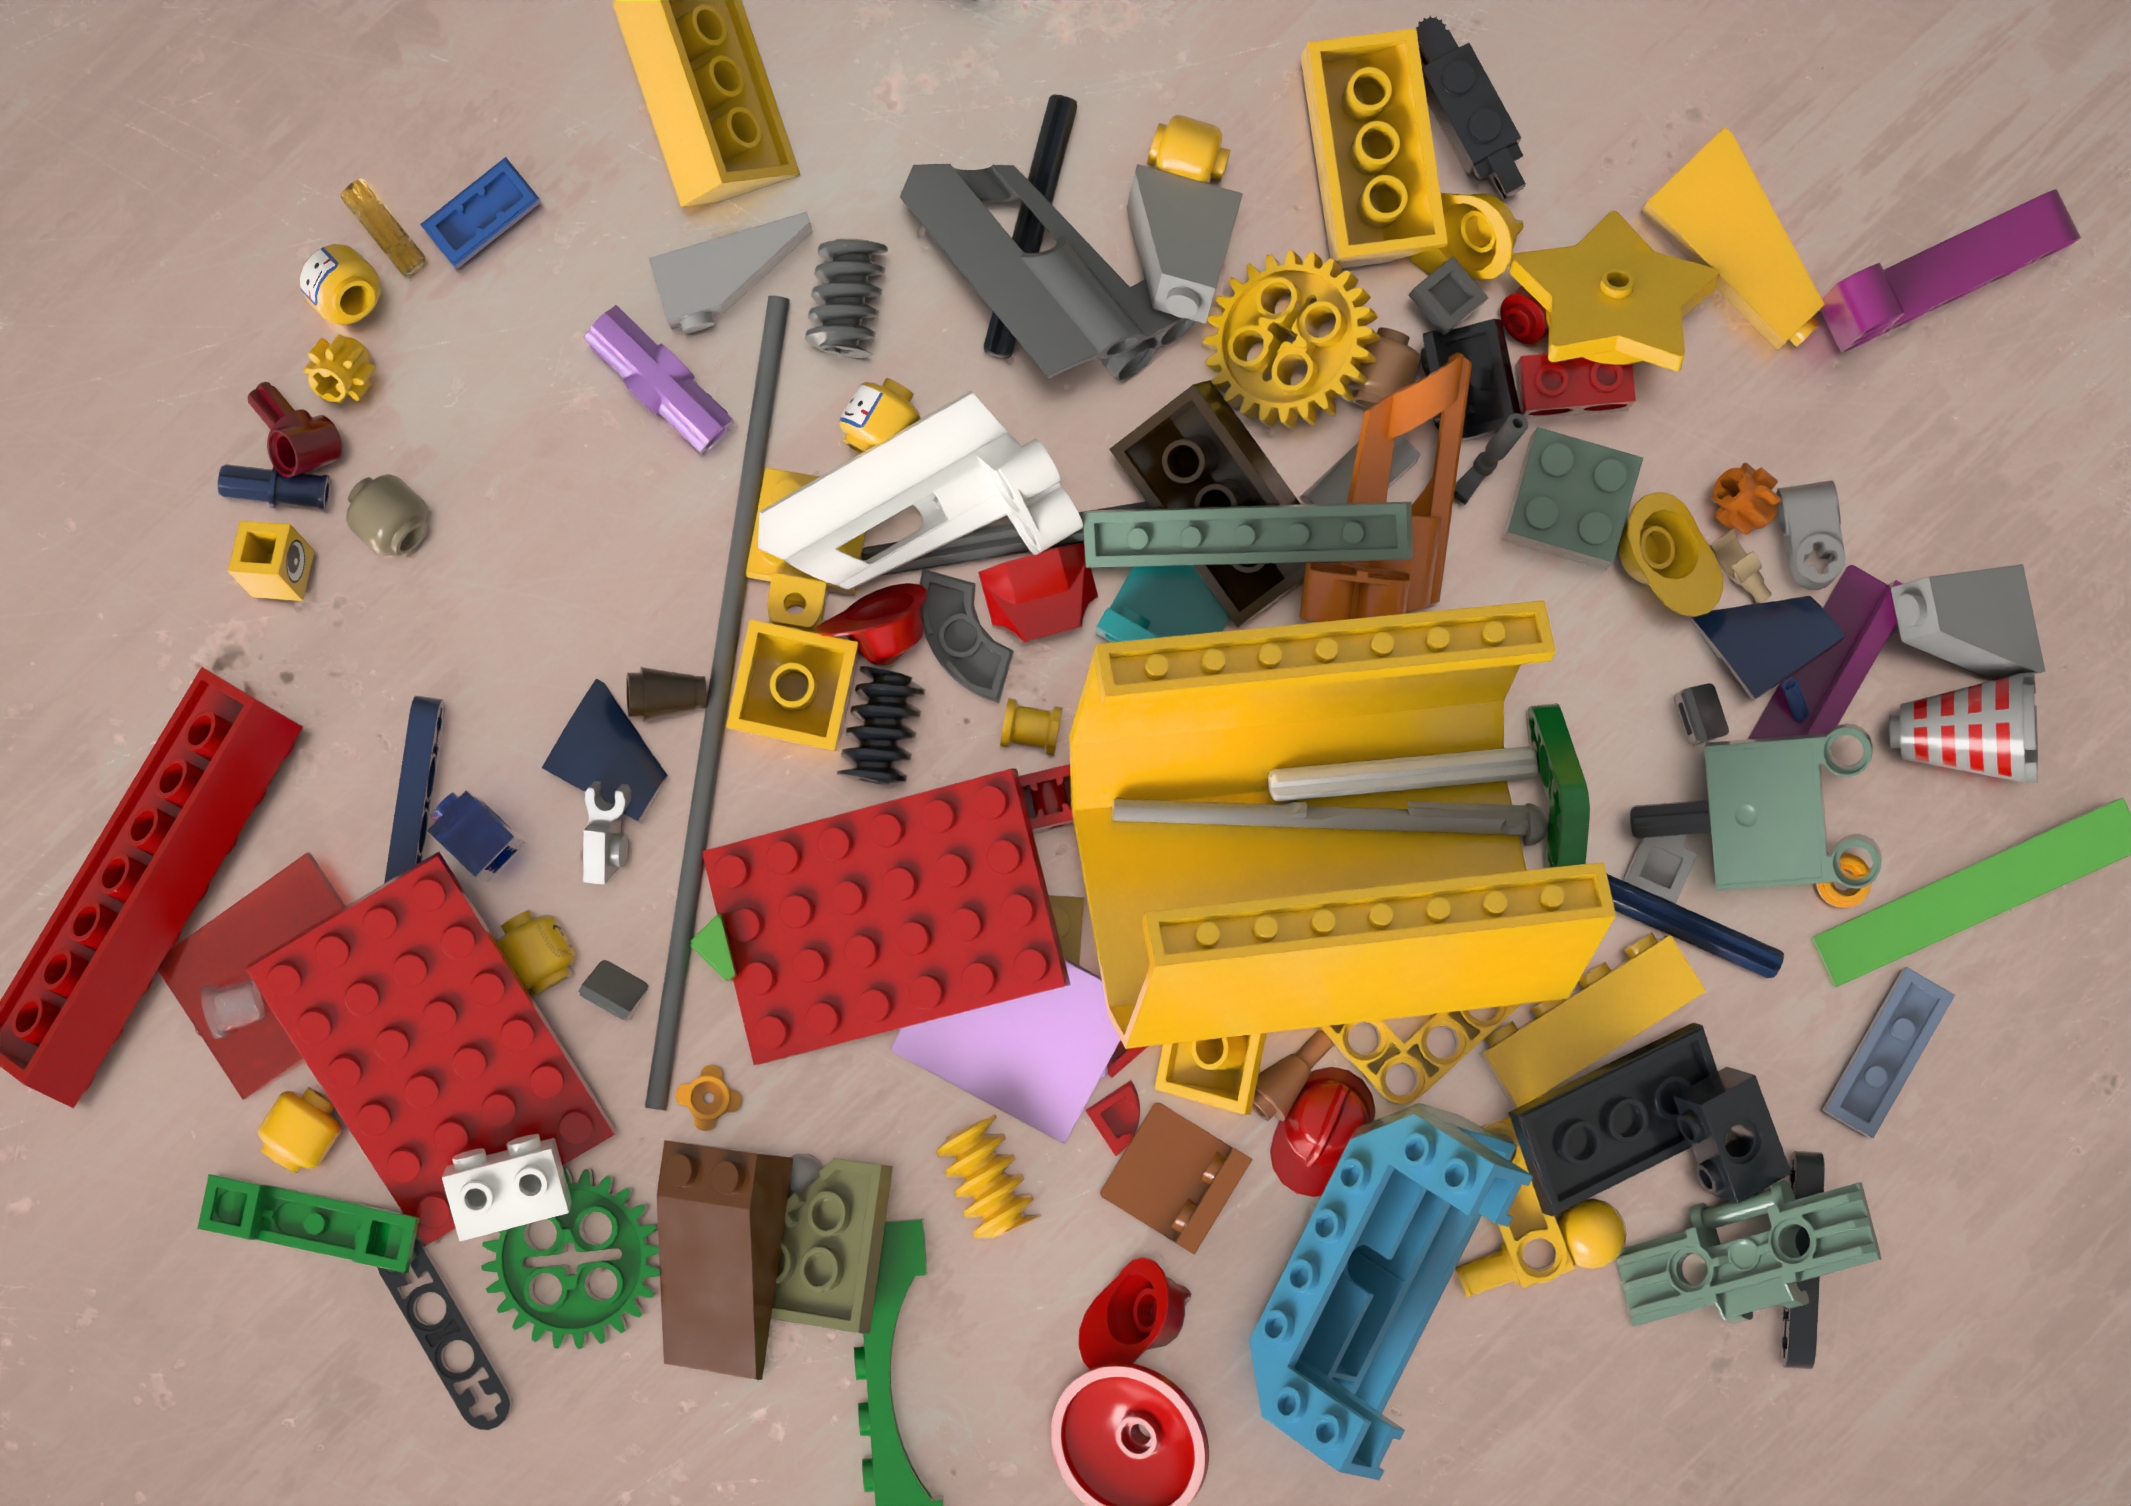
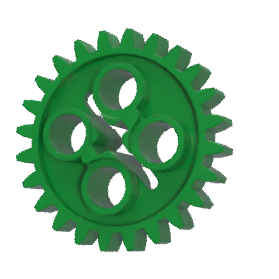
(577, 1307)

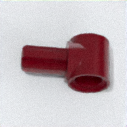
(295, 437)

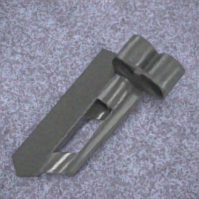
(1055, 302)

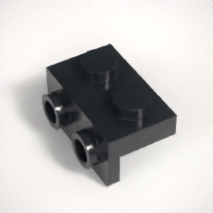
(1491, 385)

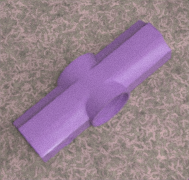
(658, 379)

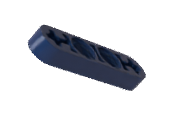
(415, 785)

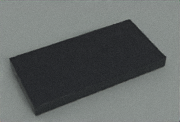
(1610, 1120)

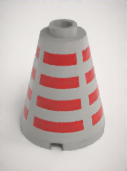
(1974, 729)

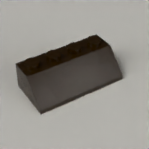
(1205, 457)

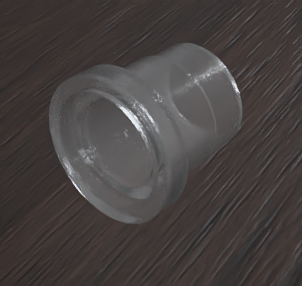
(231, 1007)

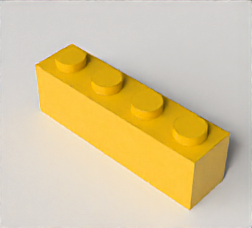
(1592, 1020)

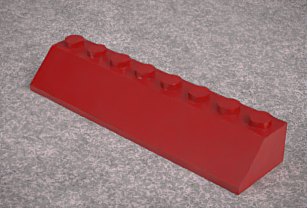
(139, 886)

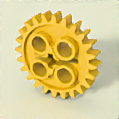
(1330, 359)

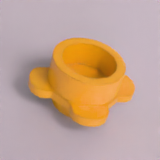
(707, 1113)

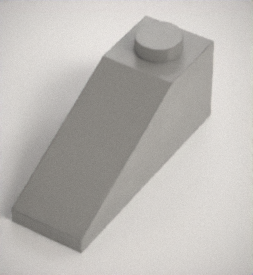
(717, 273)

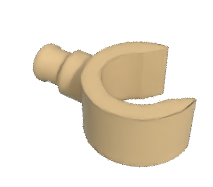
(1740, 566)

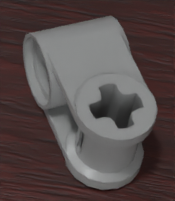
(1812, 522)

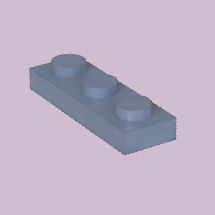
(1888, 1052)

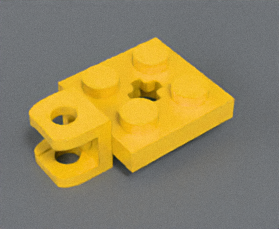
(788, 584)

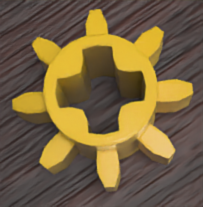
(339, 369)

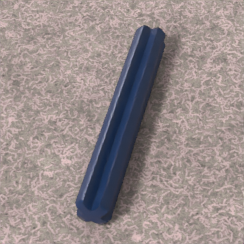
(1695, 929)

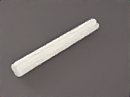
(1402, 773)

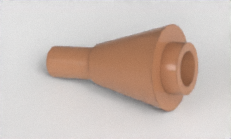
(1283, 1081)

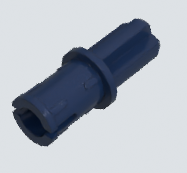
(271, 487)

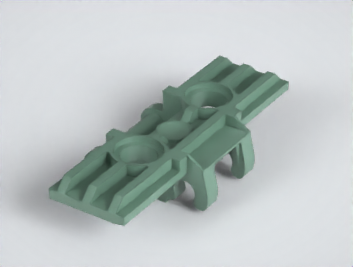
(1753, 1269)

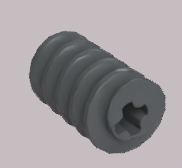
(844, 296)

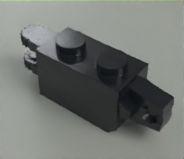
(1469, 108)

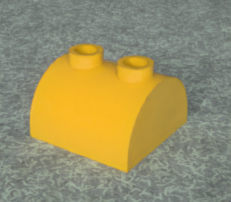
(793, 685)

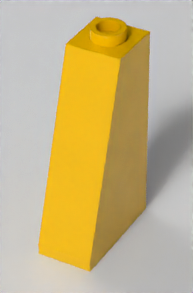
(1725, 221)

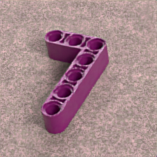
(1884, 299)

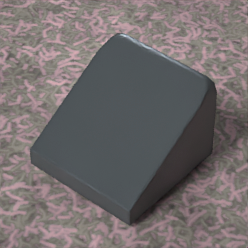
(1701, 713)
(614, 990)

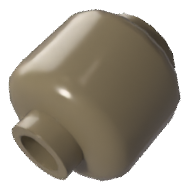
(387, 515)

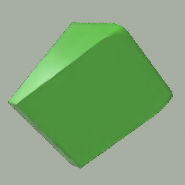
(714, 948)

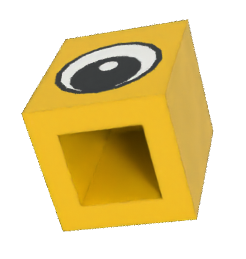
(271, 560)

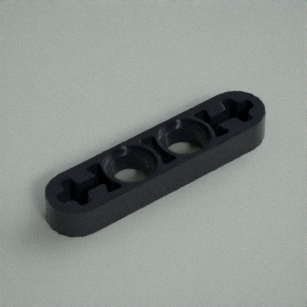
(1801, 1322)
(437, 1336)

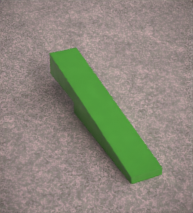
(1976, 892)

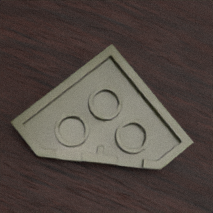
(833, 1247)

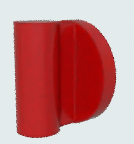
(1524, 317)

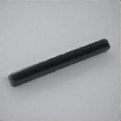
(1044, 177)

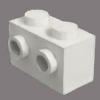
(506, 1187)

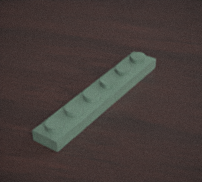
(1248, 534)

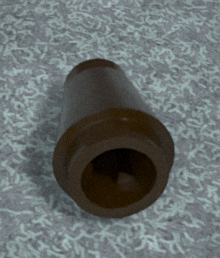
(663, 693)

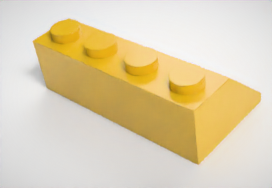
(707, 97)
(1373, 147)

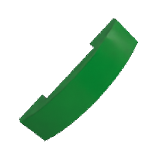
(308, 1222)

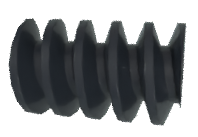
(882, 727)

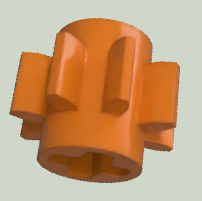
(1745, 498)

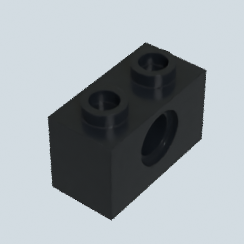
(1754, 1152)

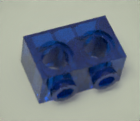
(474, 834)

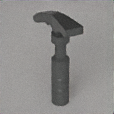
(1488, 460)

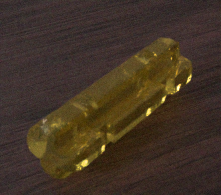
(383, 227)

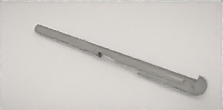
(1419, 817)

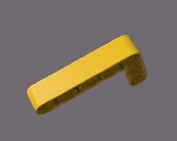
(1414, 1050)

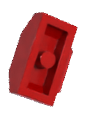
(1040, 592)

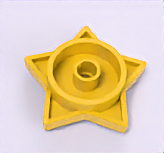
(1614, 296)

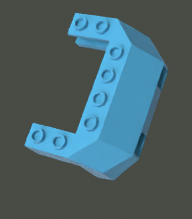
(1374, 1276)

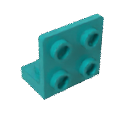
(1162, 604)

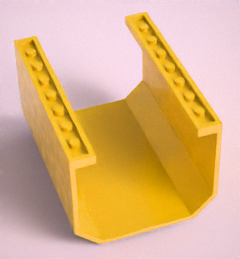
(1314, 925)

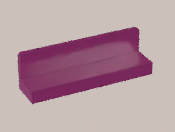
(1866, 616)

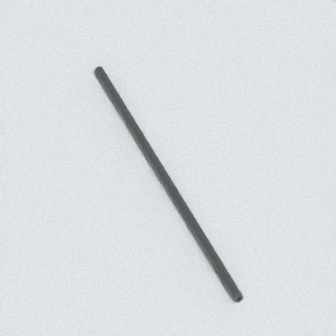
(717, 704)

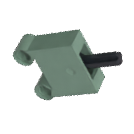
(1767, 812)

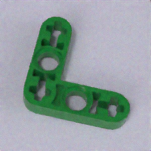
(1563, 786)

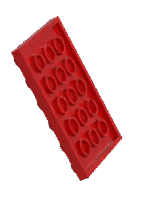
(886, 917)
(425, 1037)

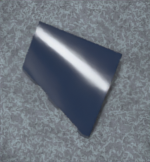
(1769, 639)
(607, 749)

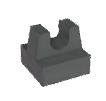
(1448, 296)

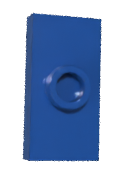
(481, 213)

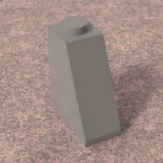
(1181, 238)
(1972, 620)

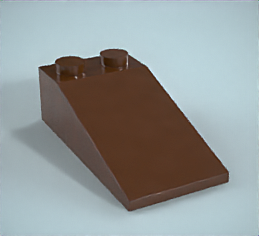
(719, 1254)

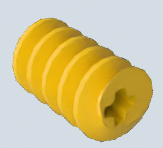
(986, 1179)

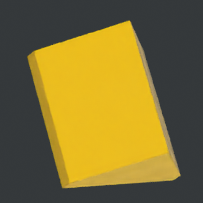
(1213, 1071)

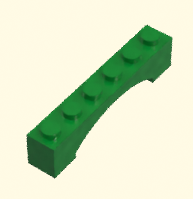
(890, 1469)

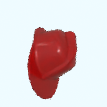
(881, 622)
(1319, 1128)
(1132, 1315)

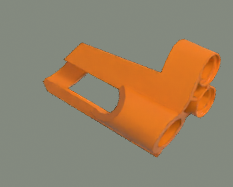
(1398, 586)

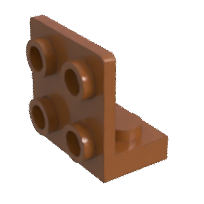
(1175, 1177)

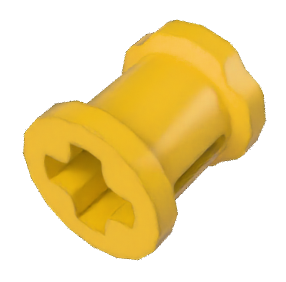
(1031, 726)

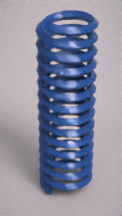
(1796, 702)

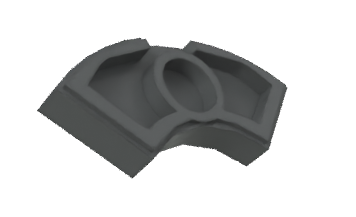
(959, 639)

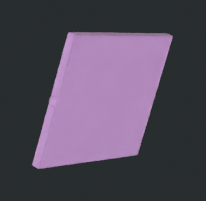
(1024, 1054)

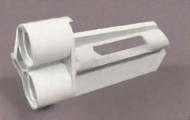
(948, 465)

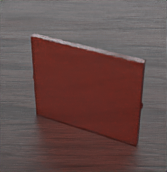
(224, 948)

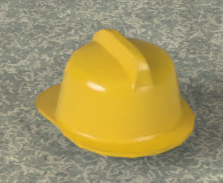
(1478, 235)
(1671, 555)

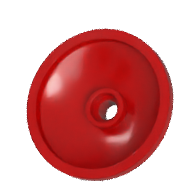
(1107, 1454)

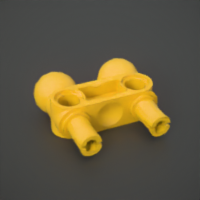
(1584, 1236)

